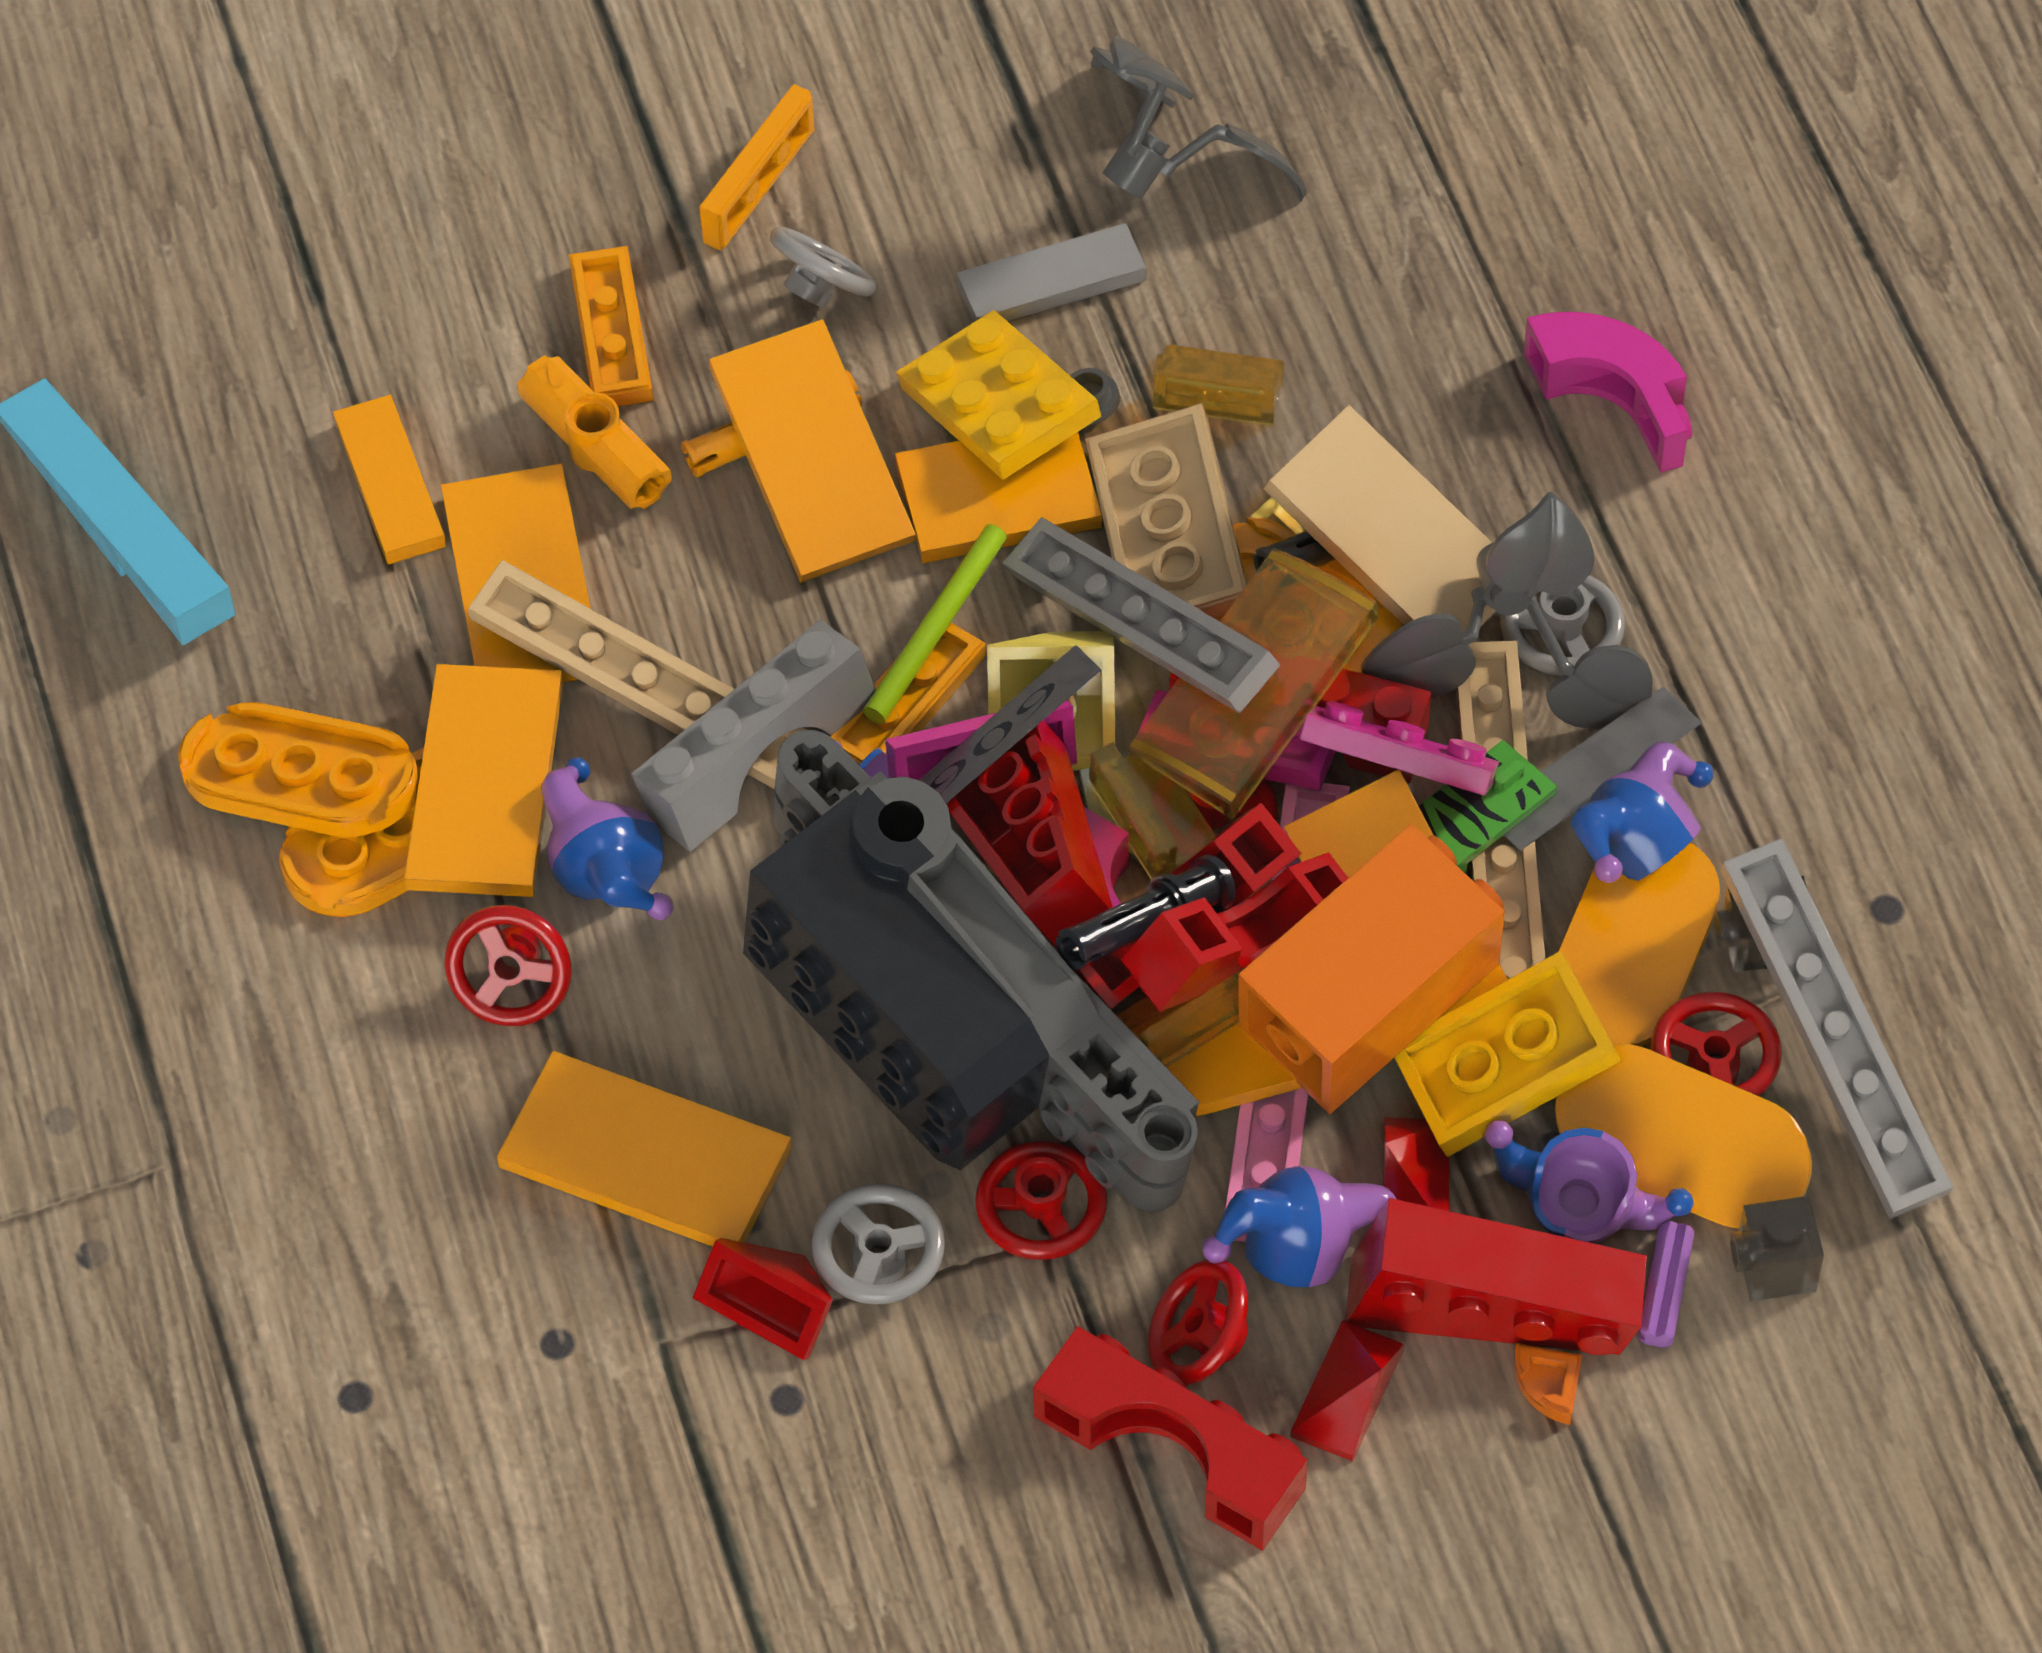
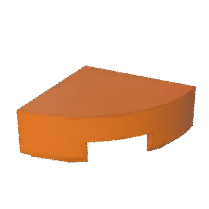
(1548, 1379)

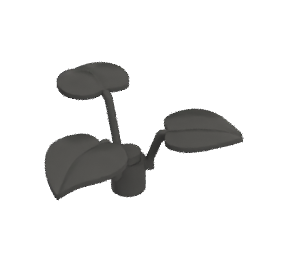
(1142, 152)
(1539, 552)

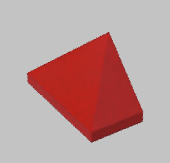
(1414, 1163)
(766, 1293)
(1347, 1390)

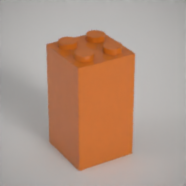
(1372, 967)

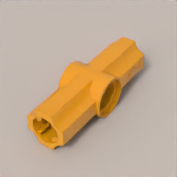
(610, 453)

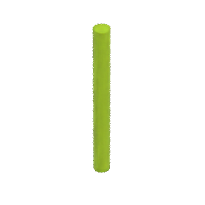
(934, 624)

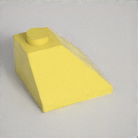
(1020, 661)

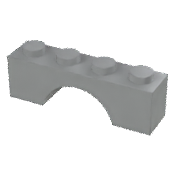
(698, 775)

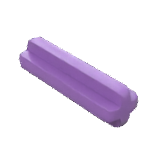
(1666, 1284)

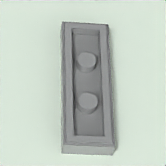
(1053, 275)

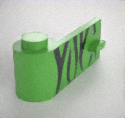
(1475, 821)

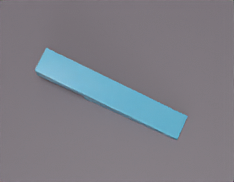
(117, 512)

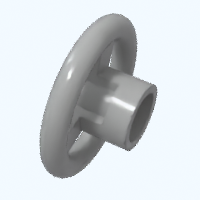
(819, 268)
(1565, 617)
(879, 1274)

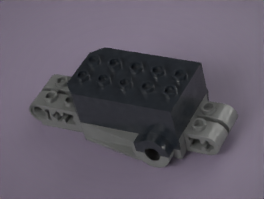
(945, 985)

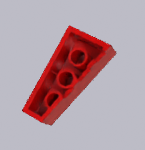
(1035, 832)
(1493, 1282)

